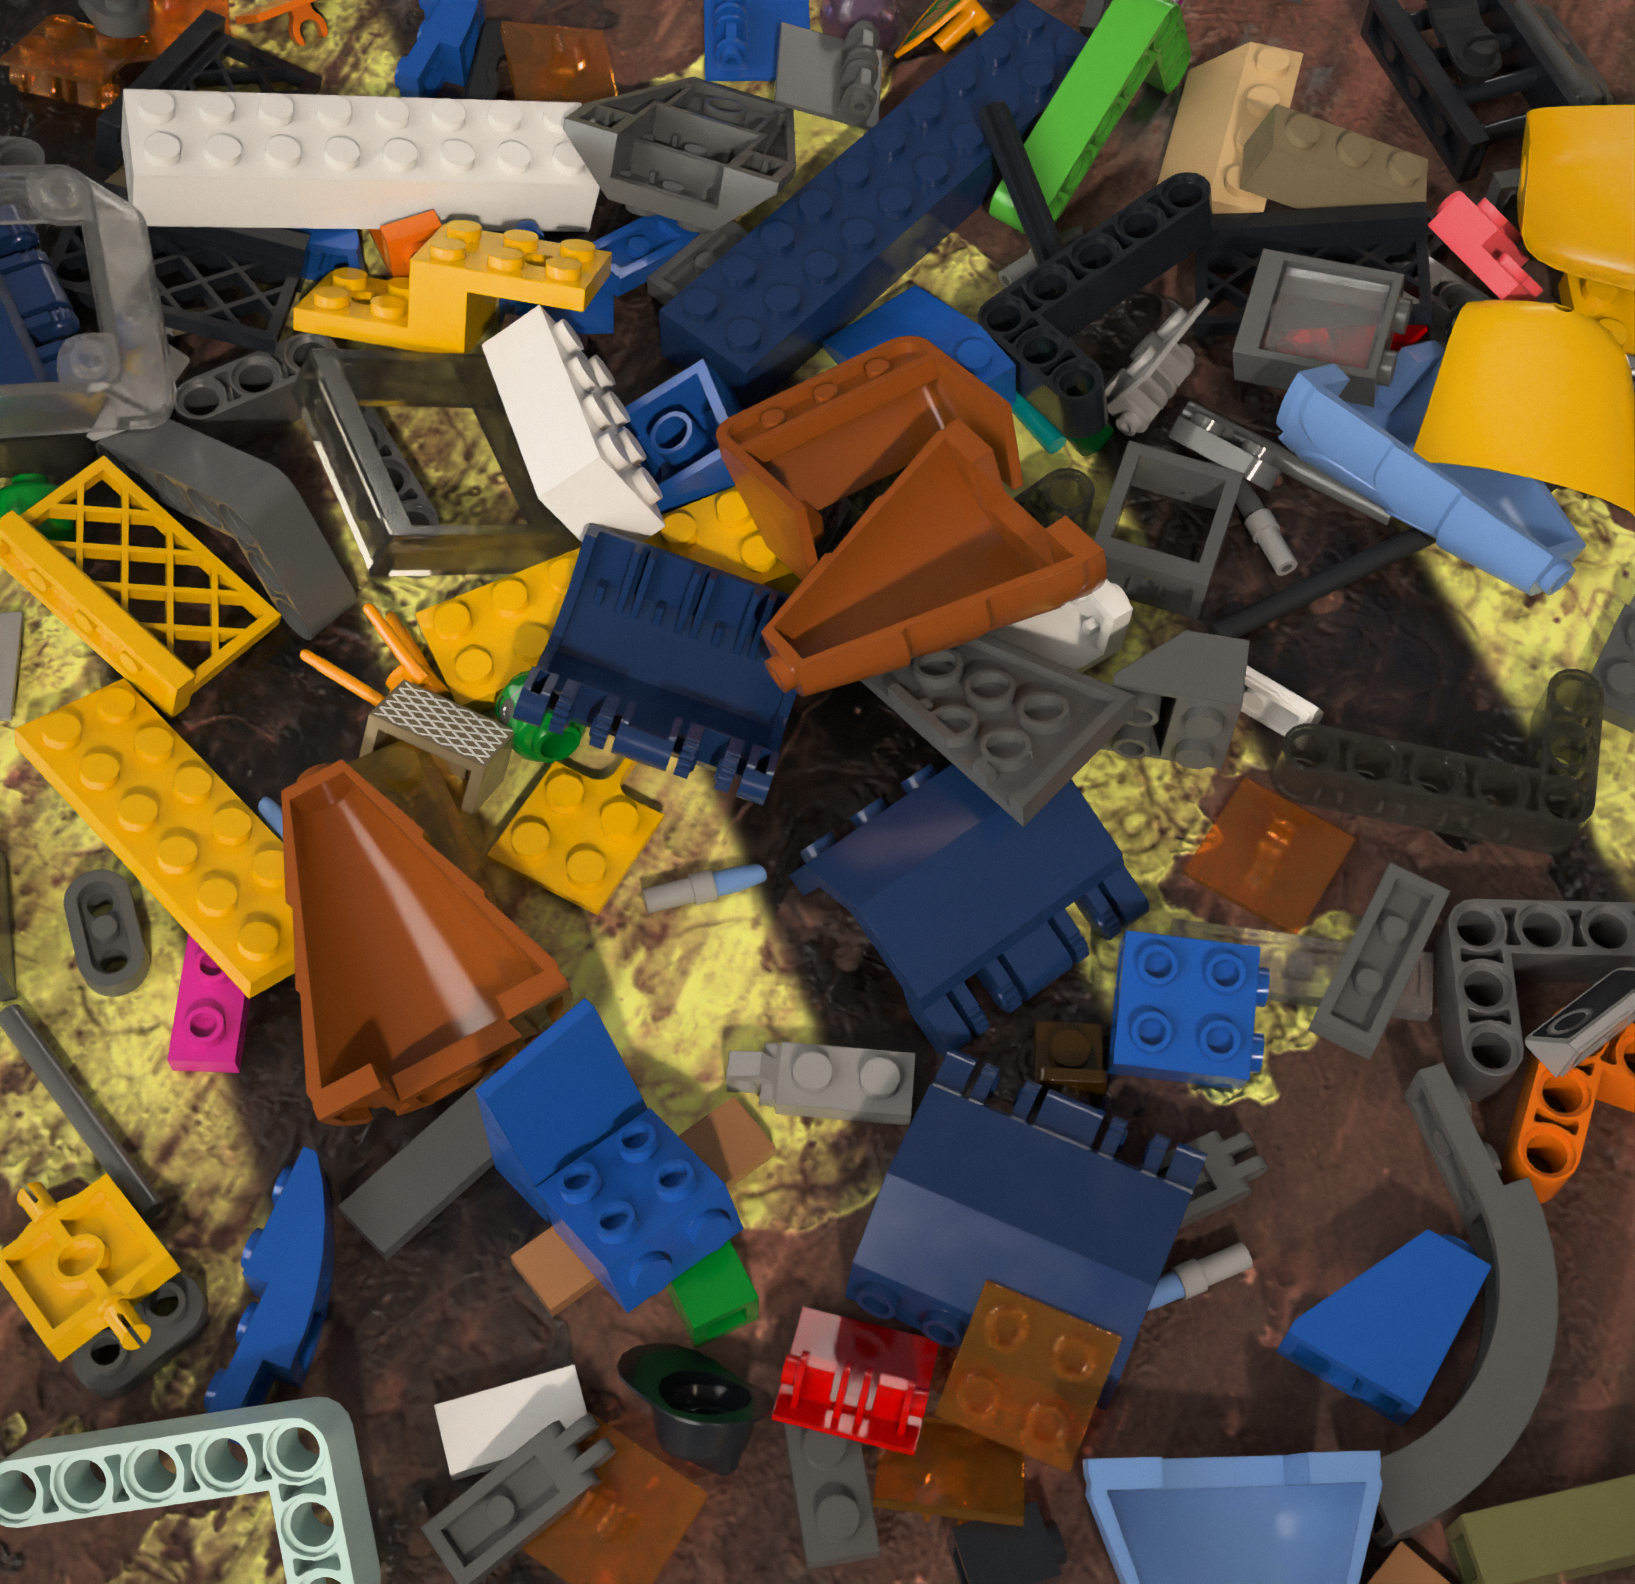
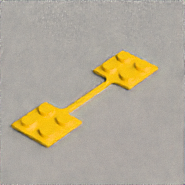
(578, 834)

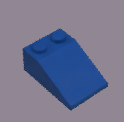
(924, 315)
(679, 434)
(556, 1101)

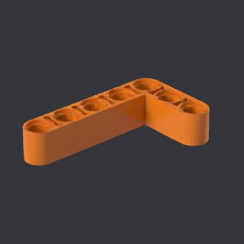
(1560, 1135)

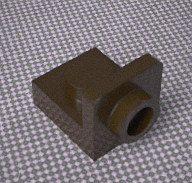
(1069, 1060)

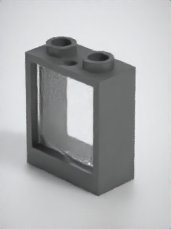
(1321, 314)

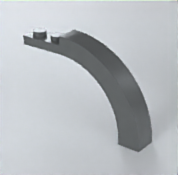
(1516, 1324)

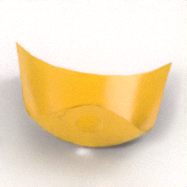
(1580, 191)
(1535, 398)

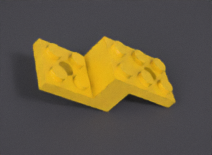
(453, 289)

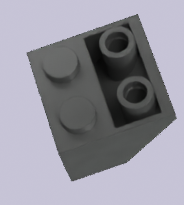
(1183, 700)

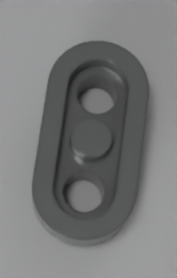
(118, 17)
(1204, 437)
(106, 937)
(167, 1339)

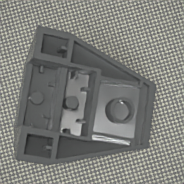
(686, 150)

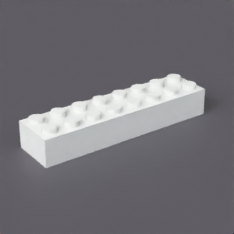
(350, 161)

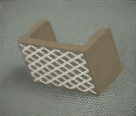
(451, 733)

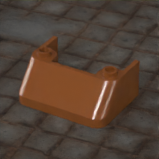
(851, 432)

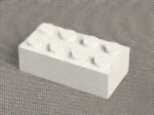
(572, 429)

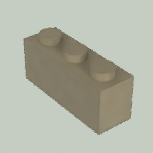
(1327, 166)

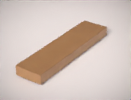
(723, 1140)

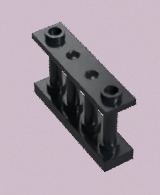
(1443, 105)

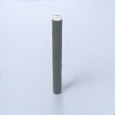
(1292, 465)
(81, 1112)

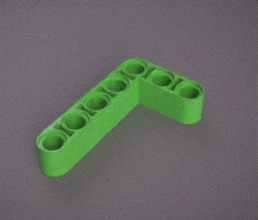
(1129, 46)

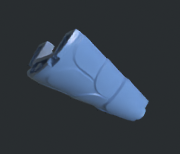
(1475, 513)
(1236, 1517)

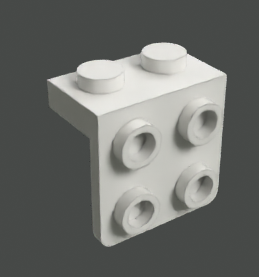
(1078, 632)

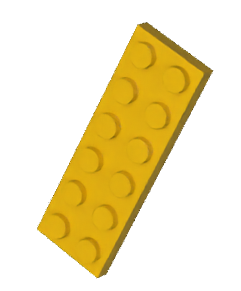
(506, 624)
(172, 827)

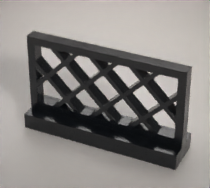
(194, 63)
(1349, 235)
(239, 254)

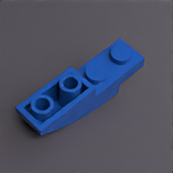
(442, 47)
(293, 1275)

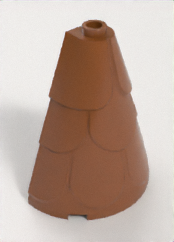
(927, 572)
(398, 957)

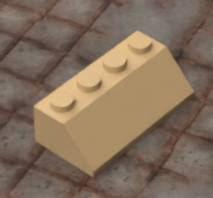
(1221, 111)

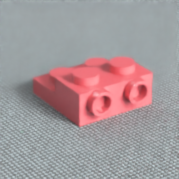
(1485, 245)

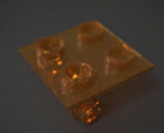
(70, 61)
(1028, 1375)

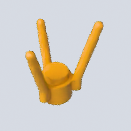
(398, 639)

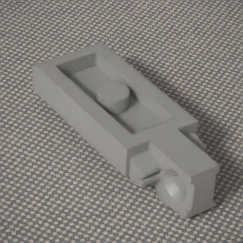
(827, 1081)

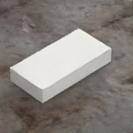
(496, 1422)

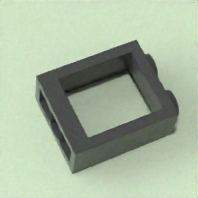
(1174, 582)

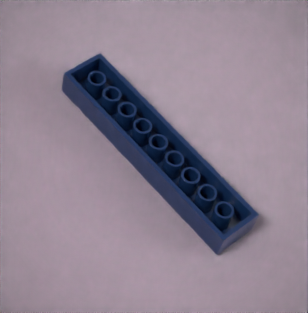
(867, 212)

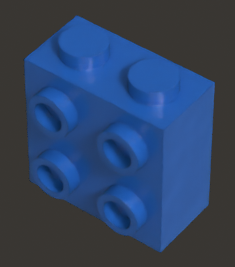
(1187, 1010)
(639, 1209)

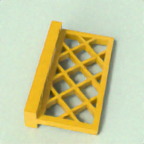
(103, 622)

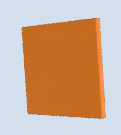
(297, 11)

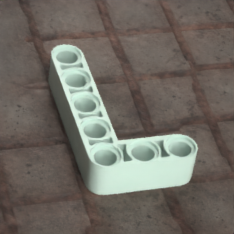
(209, 1471)

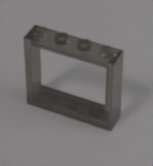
(329, 399)

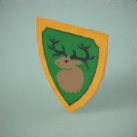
(970, 17)

